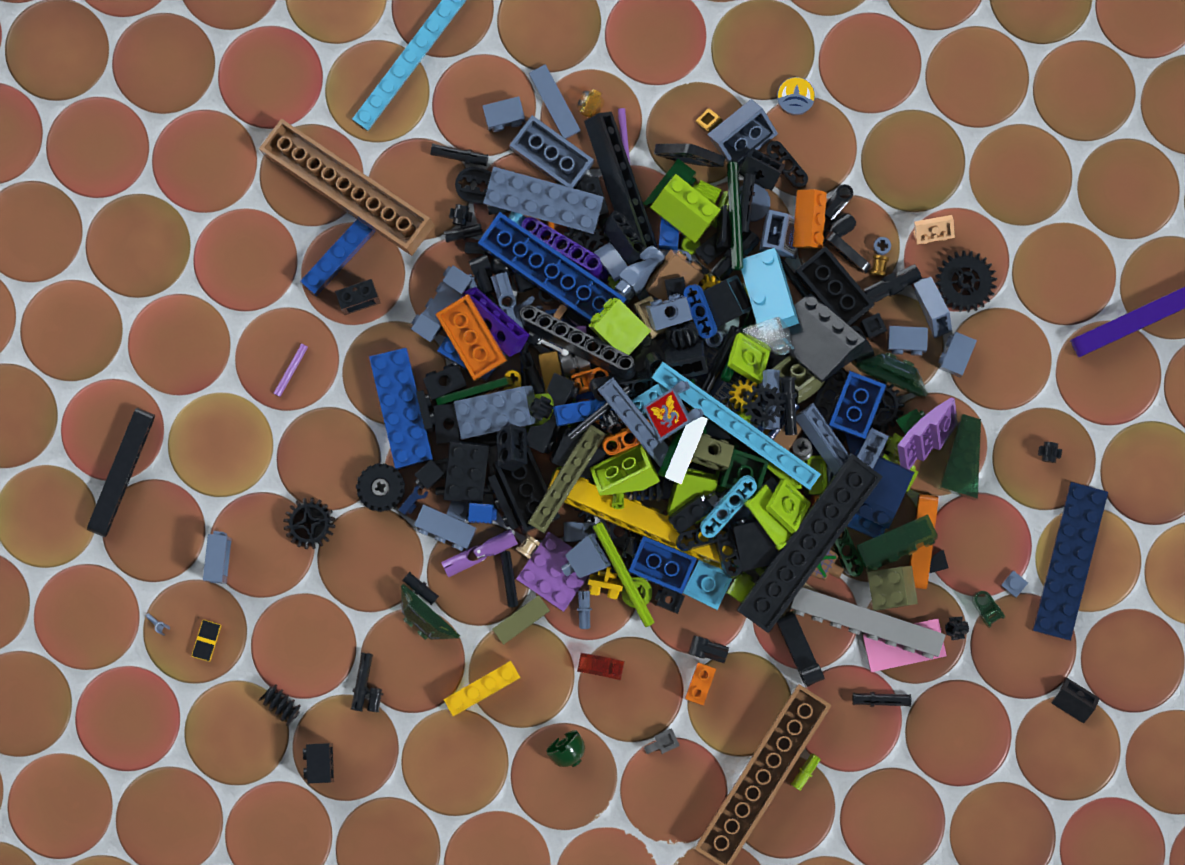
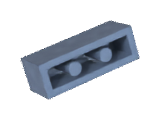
(445, 528)

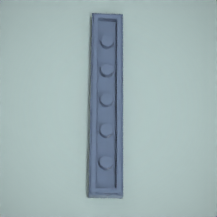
(634, 420)

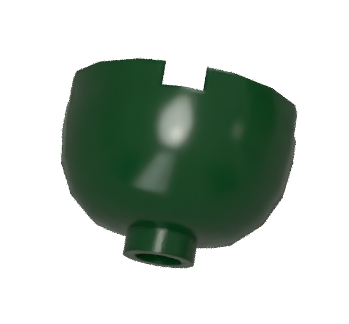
(568, 750)

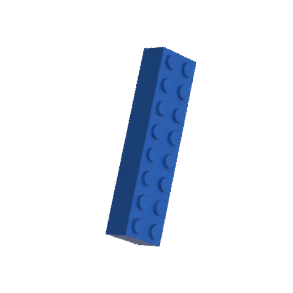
(546, 268)

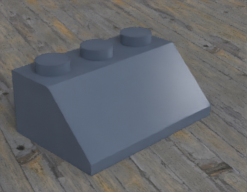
(741, 131)

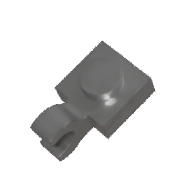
(664, 741)

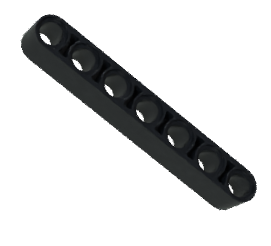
(581, 349)
(121, 472)

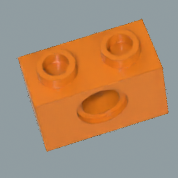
(700, 684)

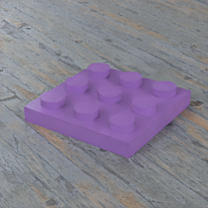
(545, 575)

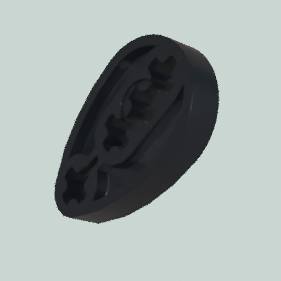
(472, 173)

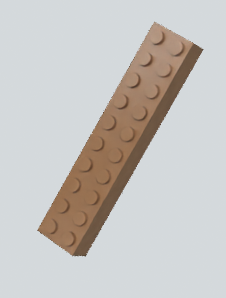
(346, 187)
(762, 776)

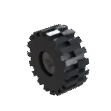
(392, 493)

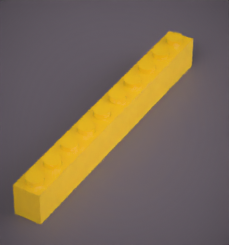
(638, 519)

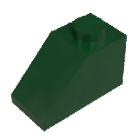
(909, 420)

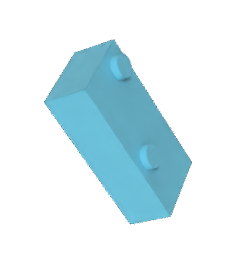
(768, 288)

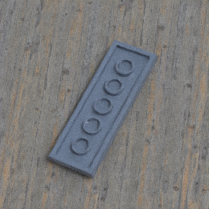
(543, 200)

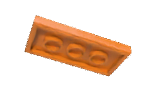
(471, 337)

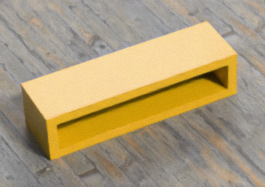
(482, 688)

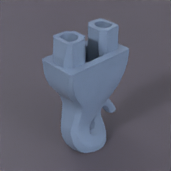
(636, 275)

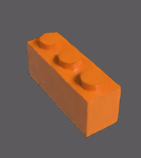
(809, 219)

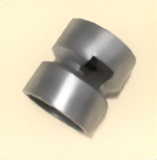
(572, 364)

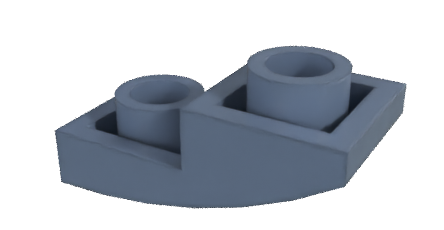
(611, 260)

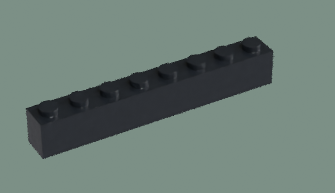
(618, 174)

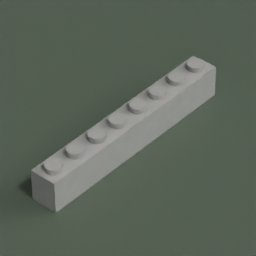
(869, 622)

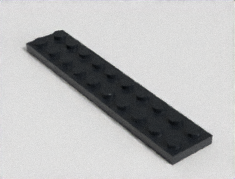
(810, 543)

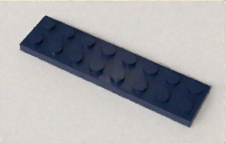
(1070, 561)

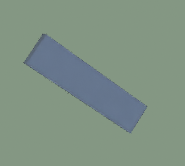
(554, 102)

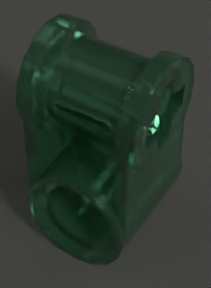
(988, 609)

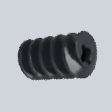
(655, 490)
(281, 704)

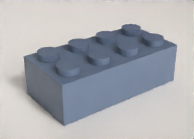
(551, 153)
(495, 411)

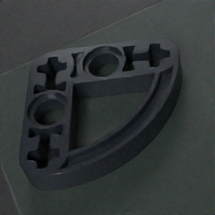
(689, 154)

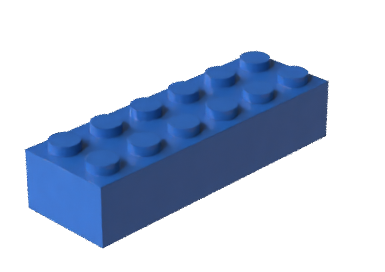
(401, 408)

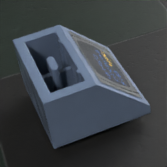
(778, 234)

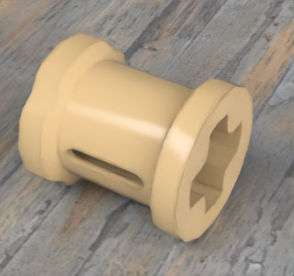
(527, 546)

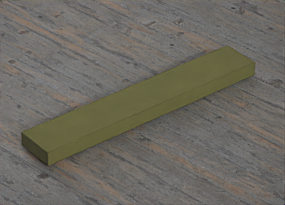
(566, 478)

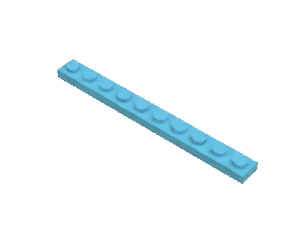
(407, 62)
(739, 427)

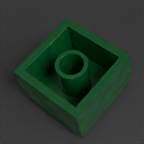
(742, 465)

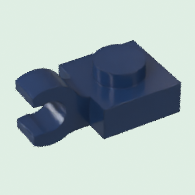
(409, 505)

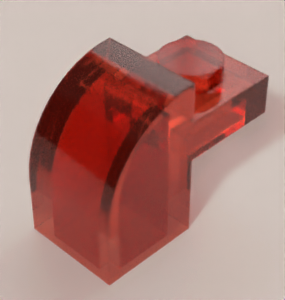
(600, 666)

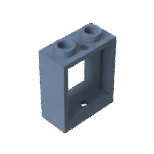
(217, 558)

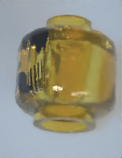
(590, 103)

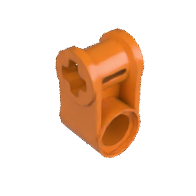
(586, 377)

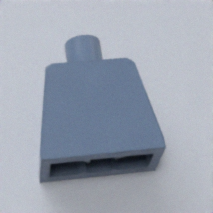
(585, 558)

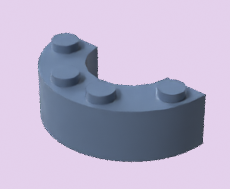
(448, 292)

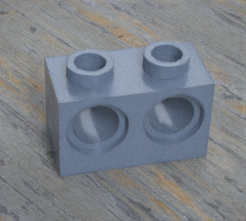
(872, 447)

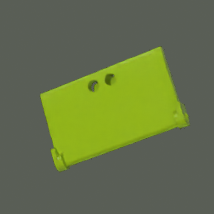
(771, 525)

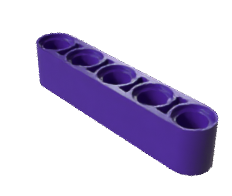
(572, 248)

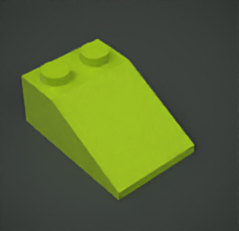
(625, 472)

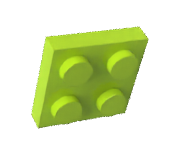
(748, 358)
(788, 506)

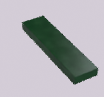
(475, 391)

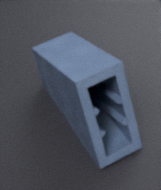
(933, 307)

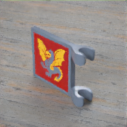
(669, 413)

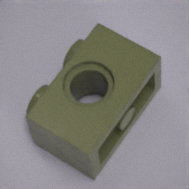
(722, 453)

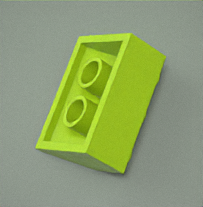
(685, 208)

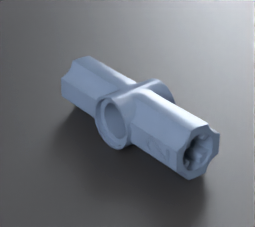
(503, 290)
(771, 377)

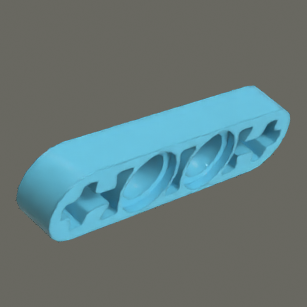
(729, 507)

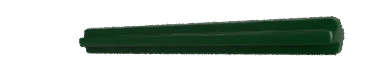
(735, 215)

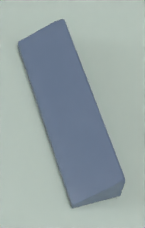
(822, 437)

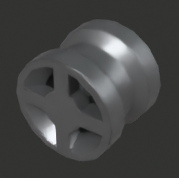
(805, 452)

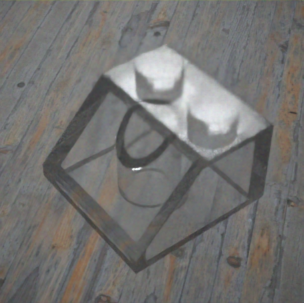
(771, 335)

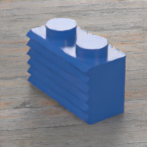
(482, 513)

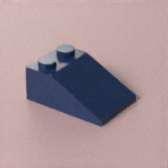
(887, 495)

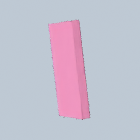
(884, 656)

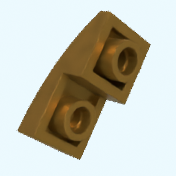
(549, 365)

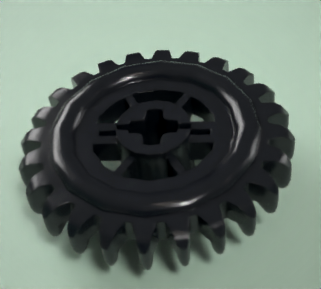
(955, 266)

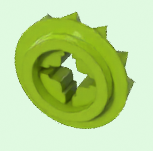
(646, 591)

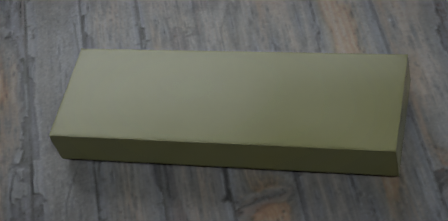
(521, 619)

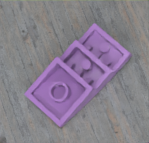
(928, 434)

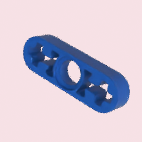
(710, 322)

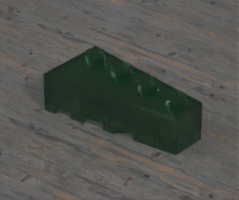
(962, 464)
(897, 543)

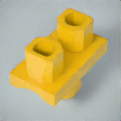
(605, 580)

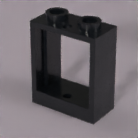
(362, 298)

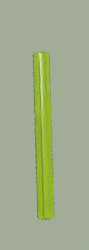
(623, 574)

